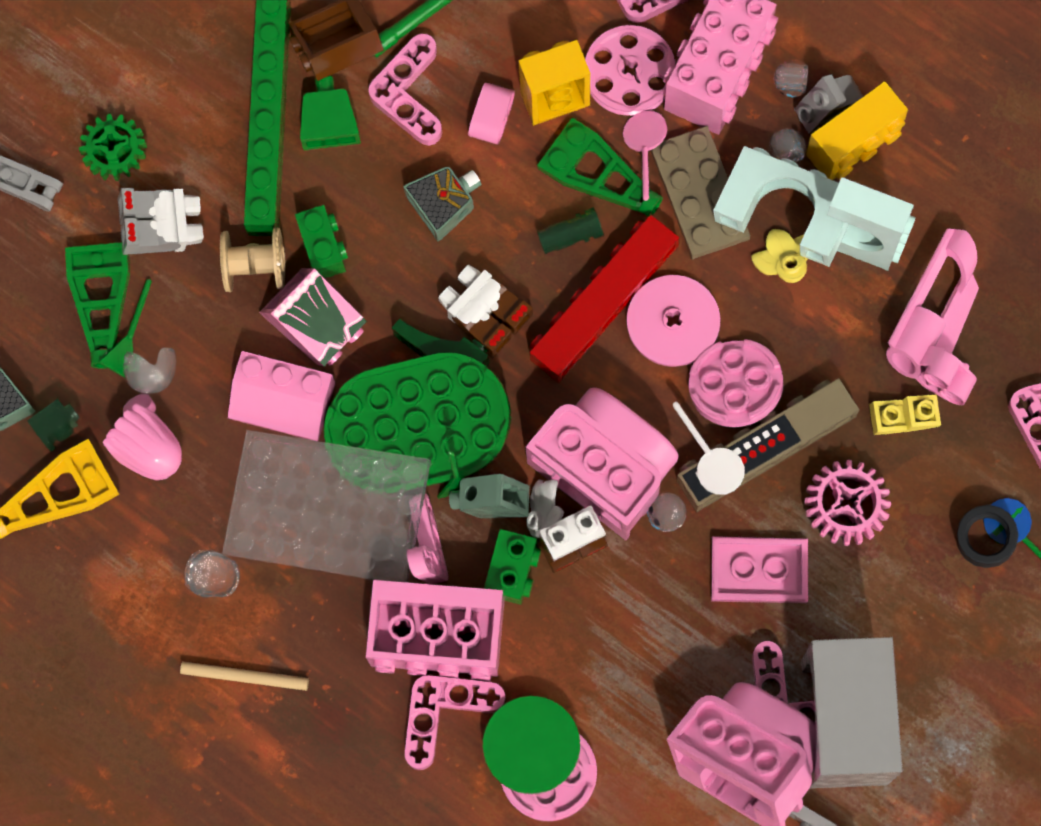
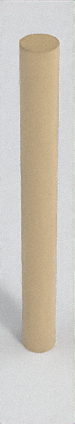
(246, 676)

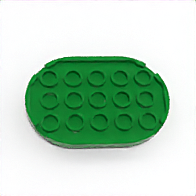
(425, 412)

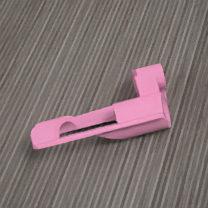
(925, 341)

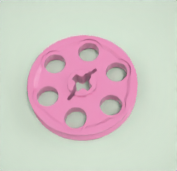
(632, 57)

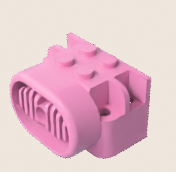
(603, 458)
(747, 752)

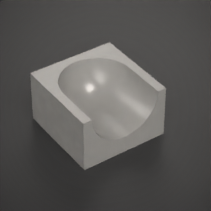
(854, 712)

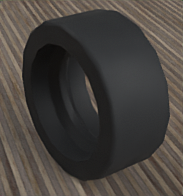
(999, 515)

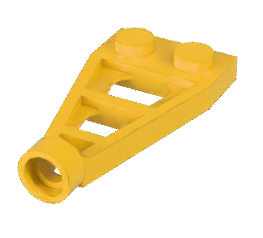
(89, 475)

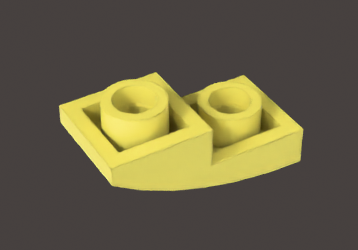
(905, 415)

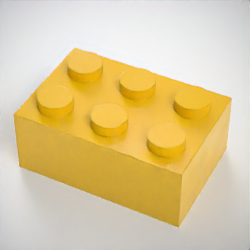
(554, 81)
(857, 132)

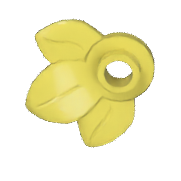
(780, 252)

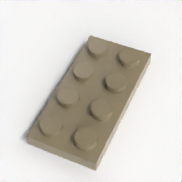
(693, 184)

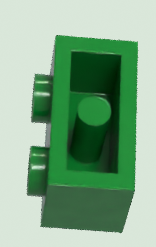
(320, 243)
(512, 564)

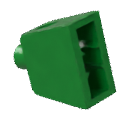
(327, 118)

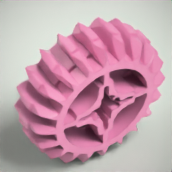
(839, 491)

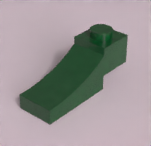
(427, 345)

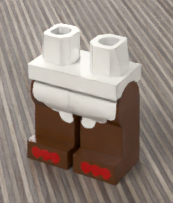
(485, 309)
(574, 532)

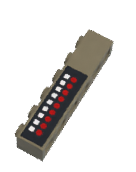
(778, 437)

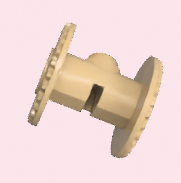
(252, 259)

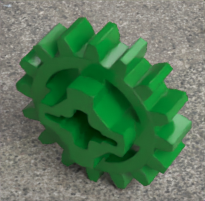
(101, 141)

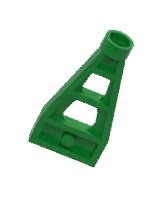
(569, 150)
(98, 262)

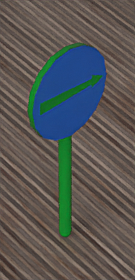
(1023, 521)

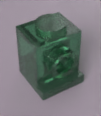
(54, 423)

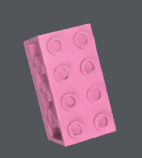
(433, 608)

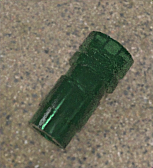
(570, 231)

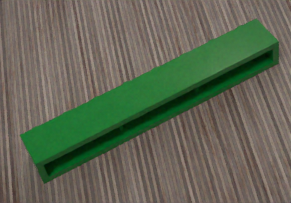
(267, 117)

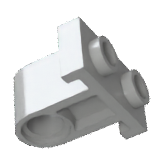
(827, 101)

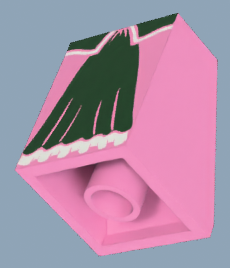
(314, 317)

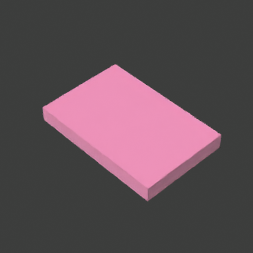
(759, 570)

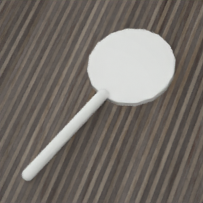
(718, 469)

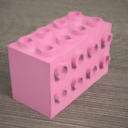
(718, 60)

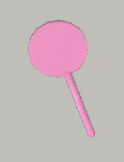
(642, 134)

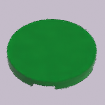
(531, 745)

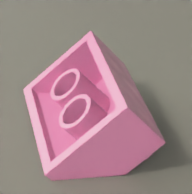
(280, 396)

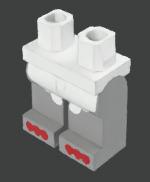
(157, 220)

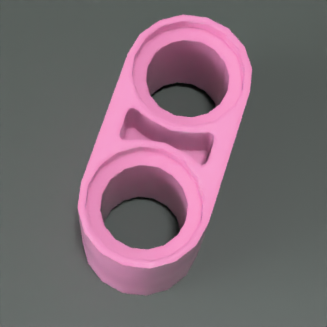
(491, 113)

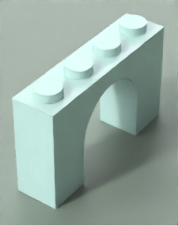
(759, 174)
(876, 223)

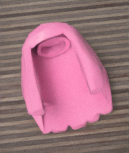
(144, 444)

